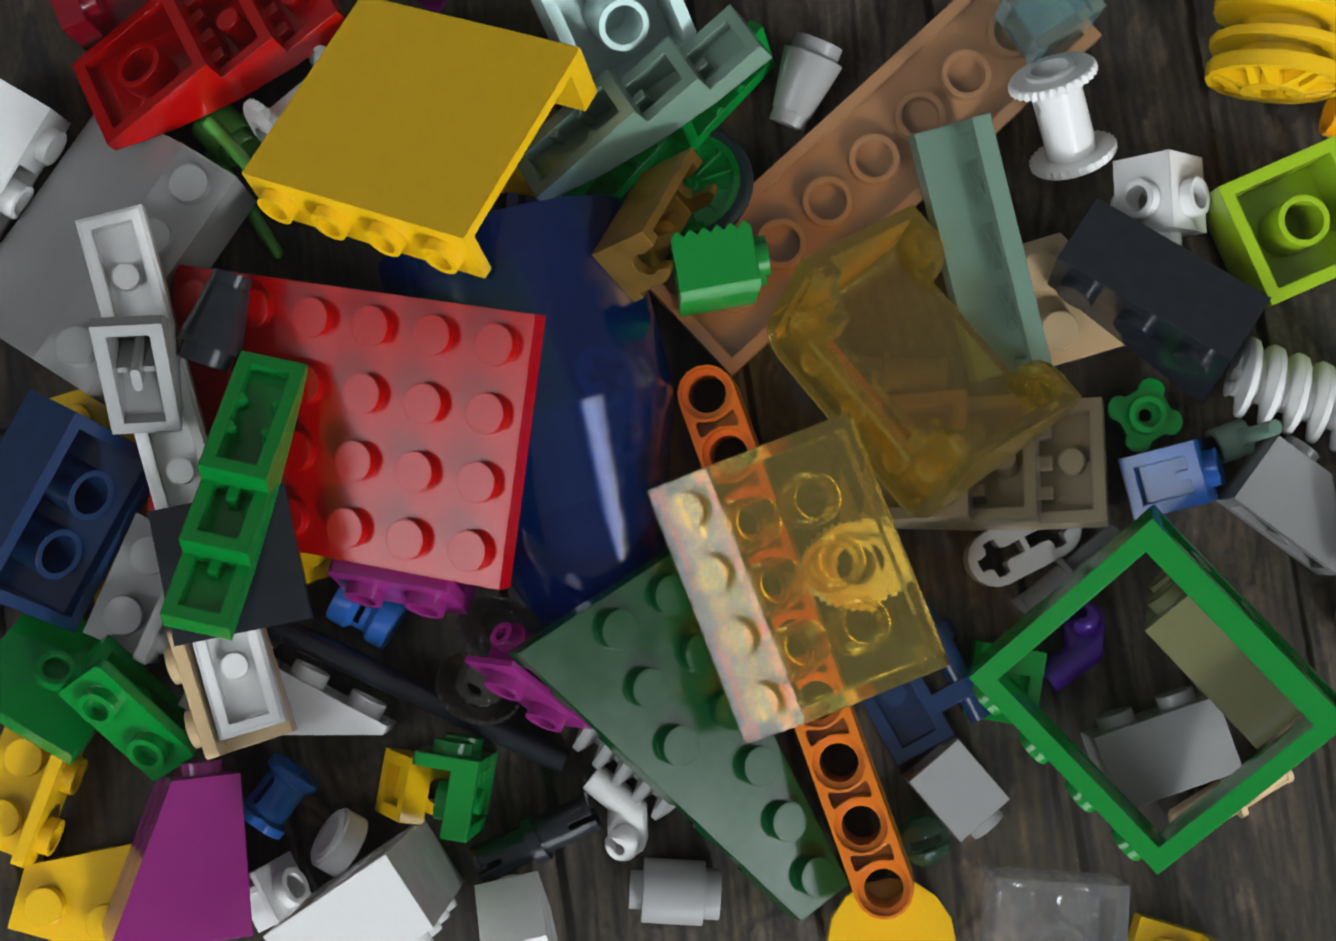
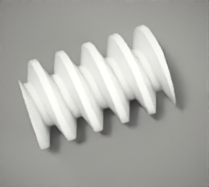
(1283, 387)

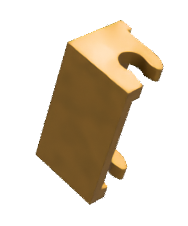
(642, 229)

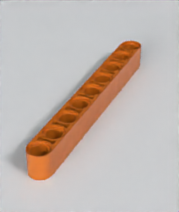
(835, 792)

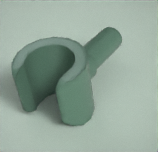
(1239, 439)

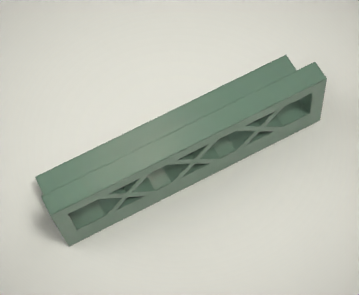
(981, 238)

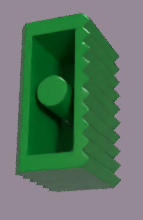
(718, 268)

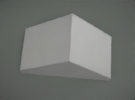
(139, 372)

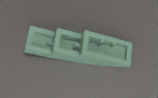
(642, 106)

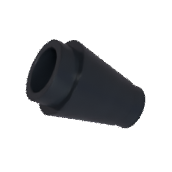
(217, 322)

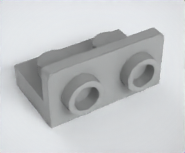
(133, 598)

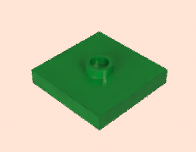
(33, 669)

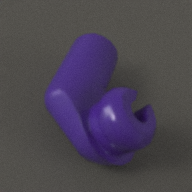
(1081, 647)

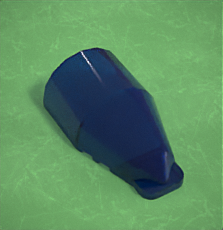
(598, 401)

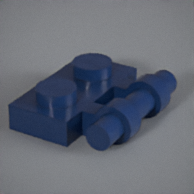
(912, 715)

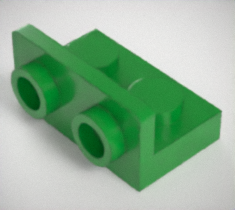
(466, 796)

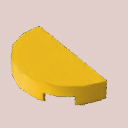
(922, 920)

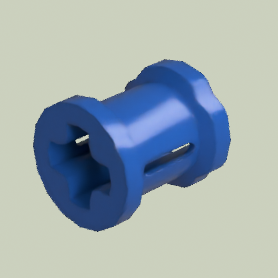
(278, 795)

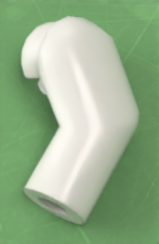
(625, 820)

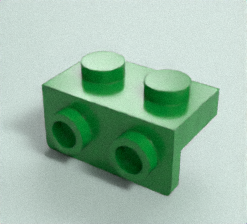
(129, 708)

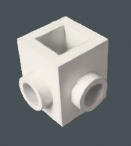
(1163, 192)

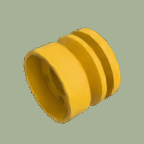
(1274, 51)

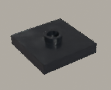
(279, 582)

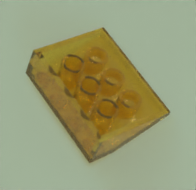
(798, 578)

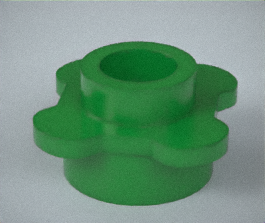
(1126, 411)

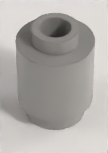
(676, 891)

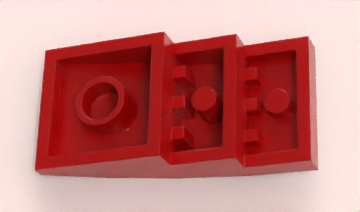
(194, 58)

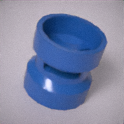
(375, 623)

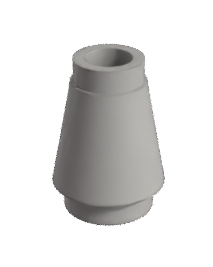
(804, 79)

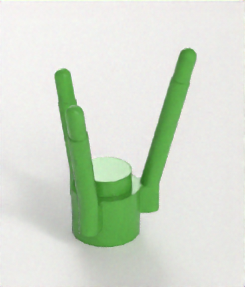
(230, 145)

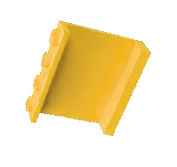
(413, 130)

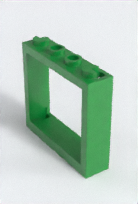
(1234, 615)

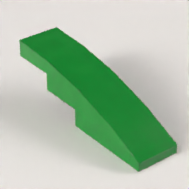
(235, 495)

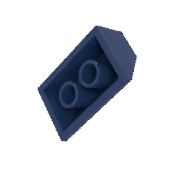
(62, 508)

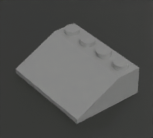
(42, 264)

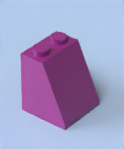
(186, 861)

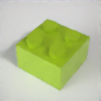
(1280, 223)

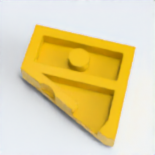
(68, 895)

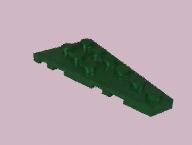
(652, 693)

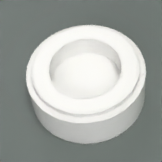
(339, 841)

